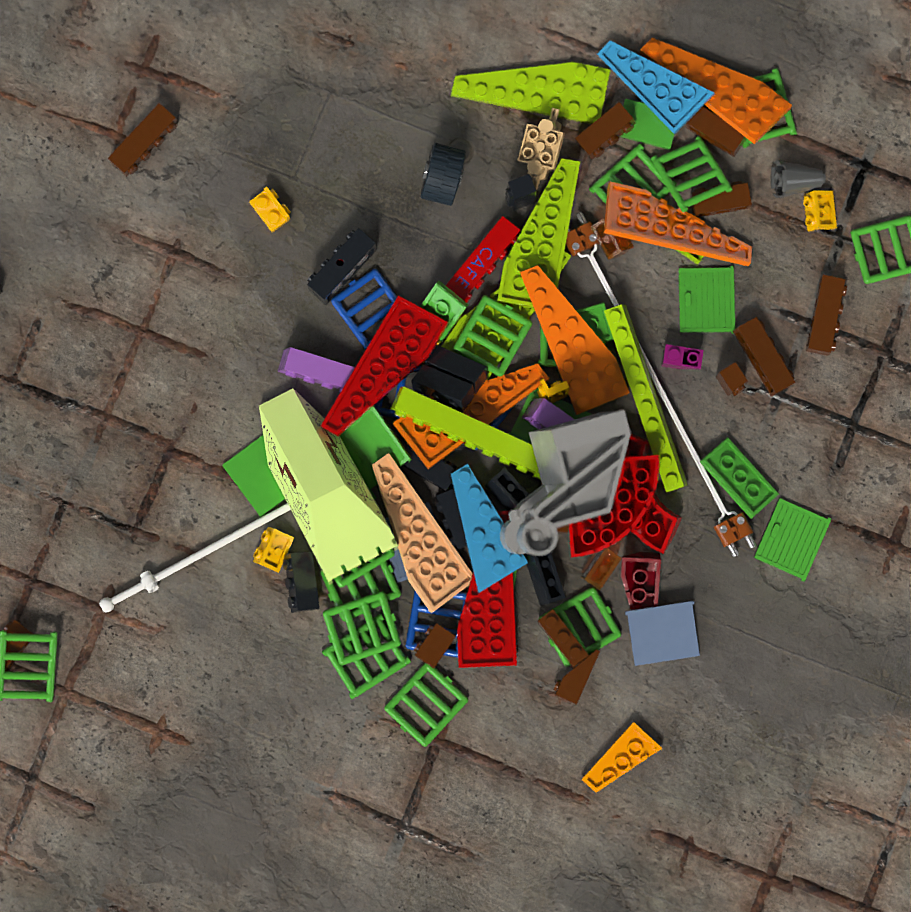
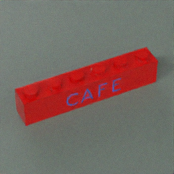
(483, 259)

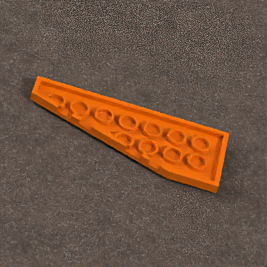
(739, 99)
(644, 218)
(576, 349)
(488, 404)

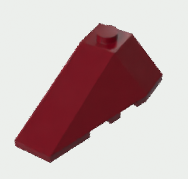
(641, 579)

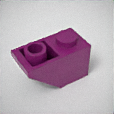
(682, 357)

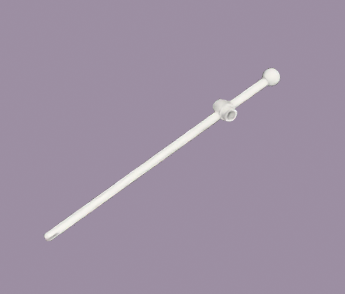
(149, 580)

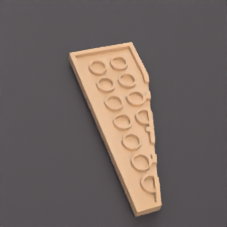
(426, 552)

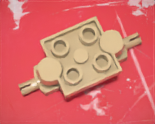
(542, 147)

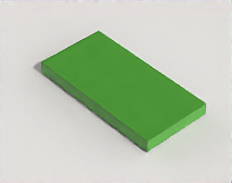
(739, 477)

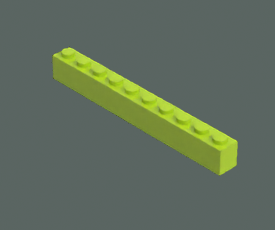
(645, 397)
(467, 429)

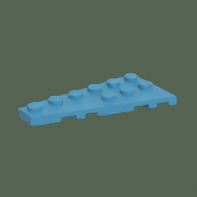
(663, 91)
(482, 531)

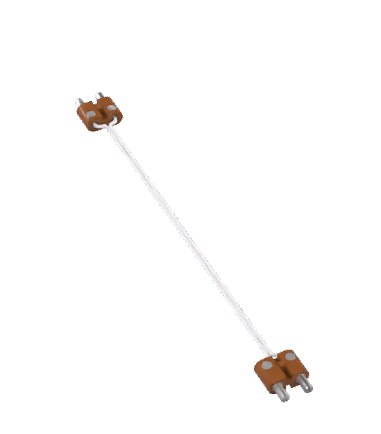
(731, 529)

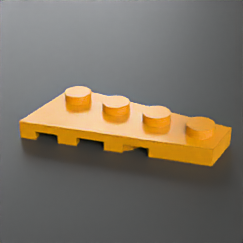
(626, 753)

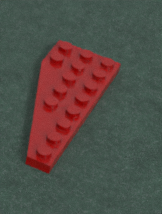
(394, 352)
(488, 624)

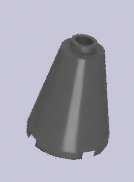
(794, 178)

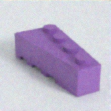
(314, 369)
(544, 414)

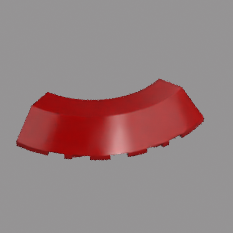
(630, 503)
(659, 523)

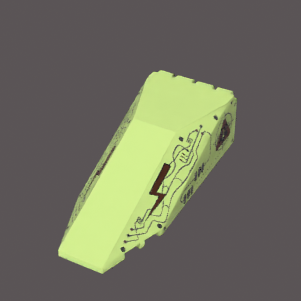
(322, 486)

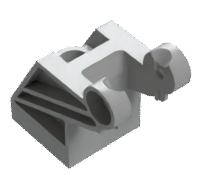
(578, 476)

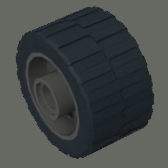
(443, 174)

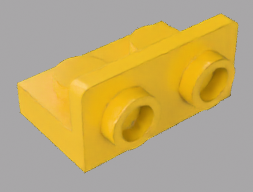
(270, 210)
(820, 210)
(555, 393)
(272, 549)

